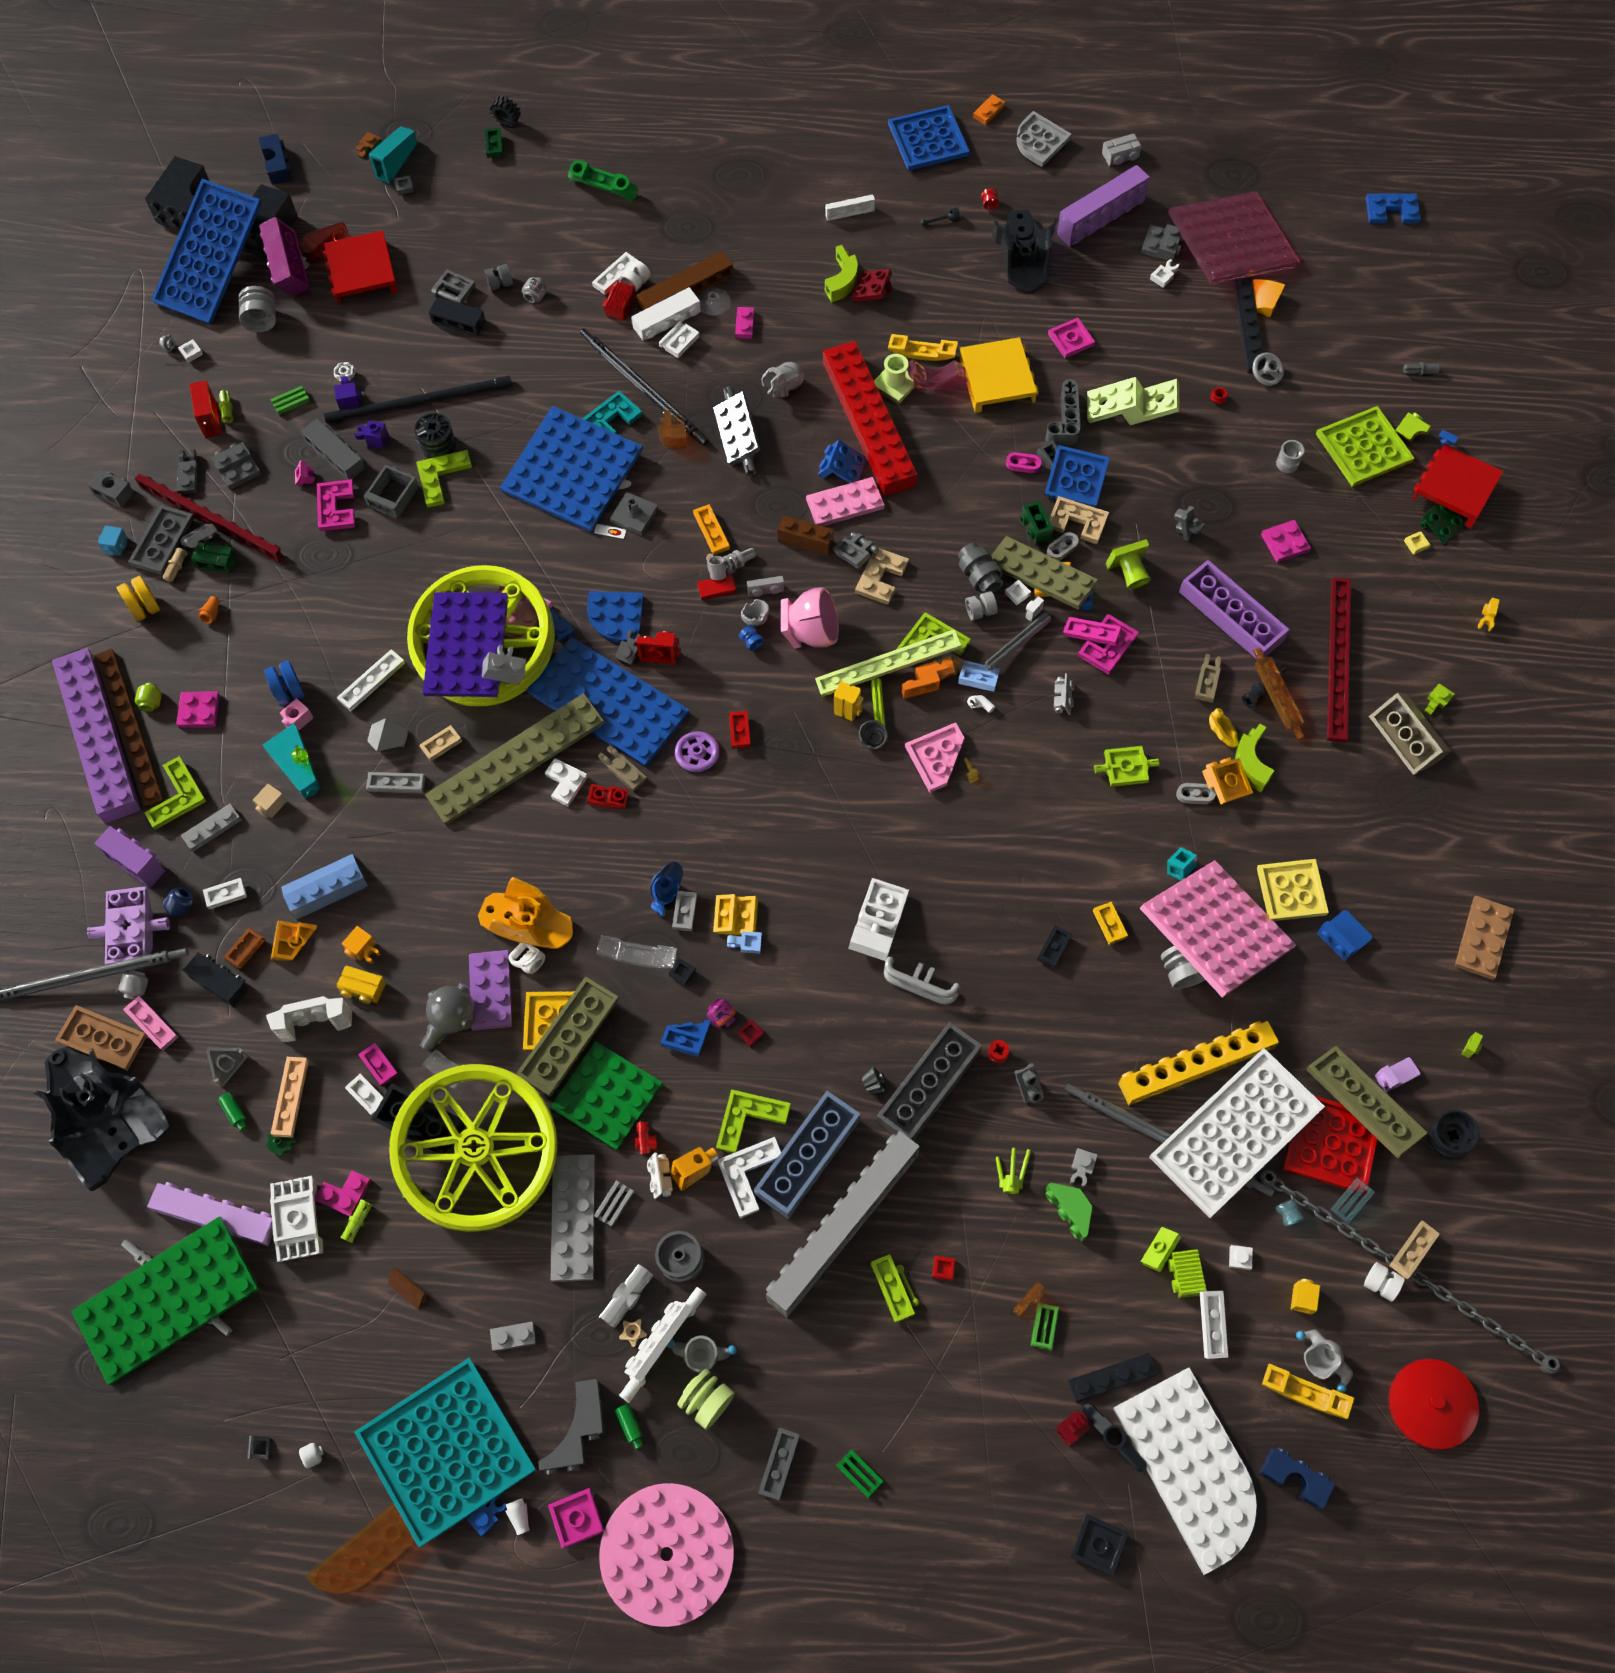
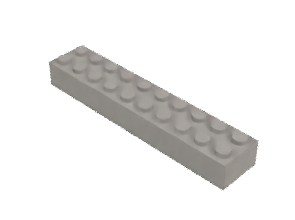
(842, 1223)

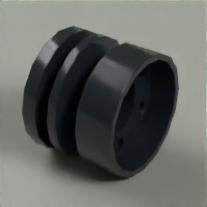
(435, 435)
(1464, 1132)

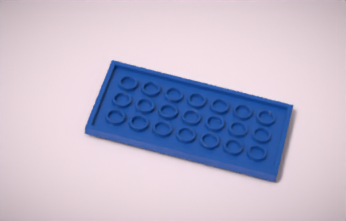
(206, 251)
(634, 713)

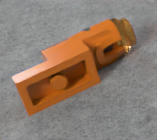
(929, 676)

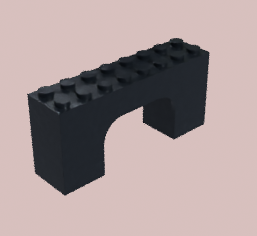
(176, 189)

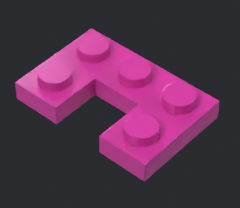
(327, 495)
(1107, 658)

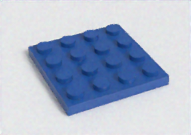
(928, 137)

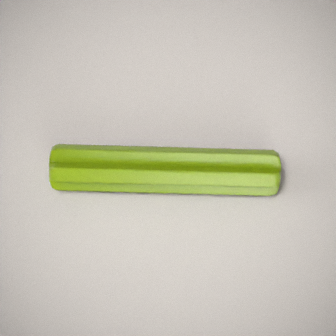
(878, 700)

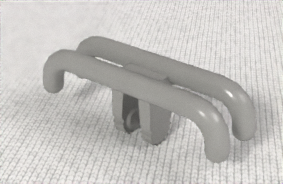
(918, 986)

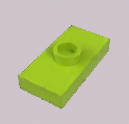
(1160, 1249)

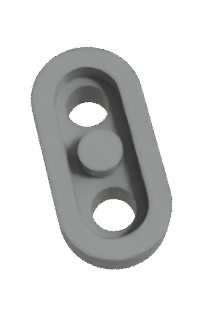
(1059, 546)
(1195, 793)

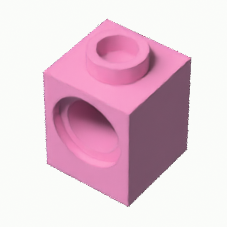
(293, 709)

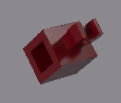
(1073, 1427)

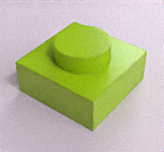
(1473, 1045)

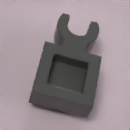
(627, 650)

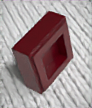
(750, 1033)

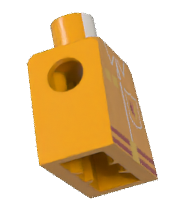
(692, 1167)

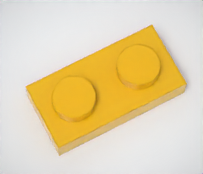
(1110, 923)

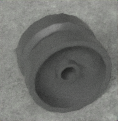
(682, 1269)

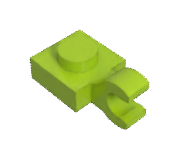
(1438, 698)

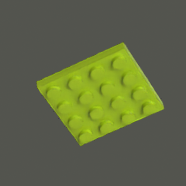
(1364, 446)

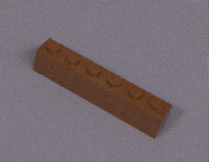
(697, 278)

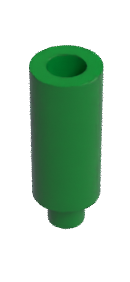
(233, 1111)
(630, 1425)

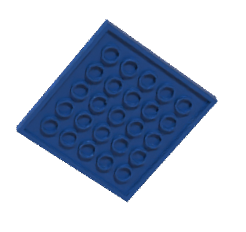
(571, 468)

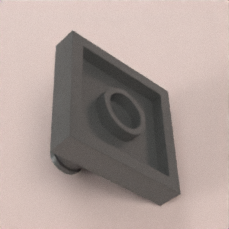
(634, 513)

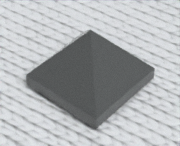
(258, 1447)

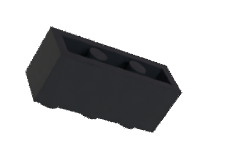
(457, 316)
(216, 978)

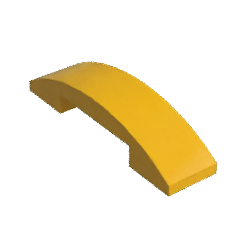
(922, 350)
(1307, 1393)

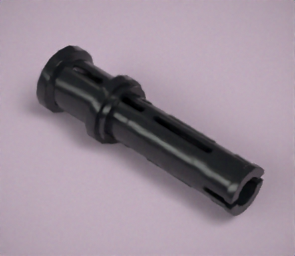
(1258, 690)

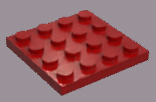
(1332, 1148)

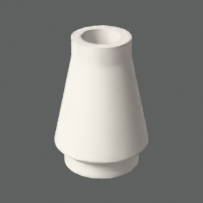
(518, 1515)

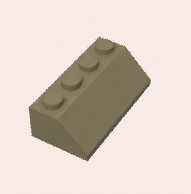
(1409, 733)

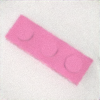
(150, 1023)

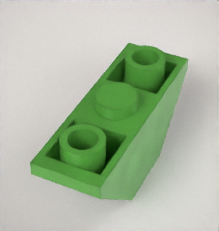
(1072, 1207)

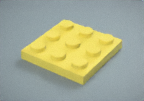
(1292, 890)

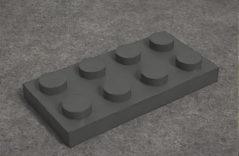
(161, 539)

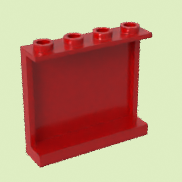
(359, 264)
(1458, 482)

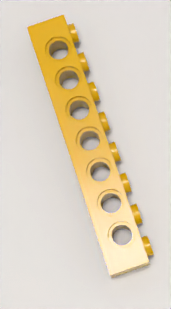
(1135, 1092)

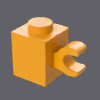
(360, 945)

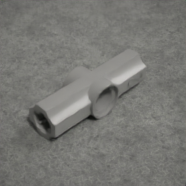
(626, 1296)

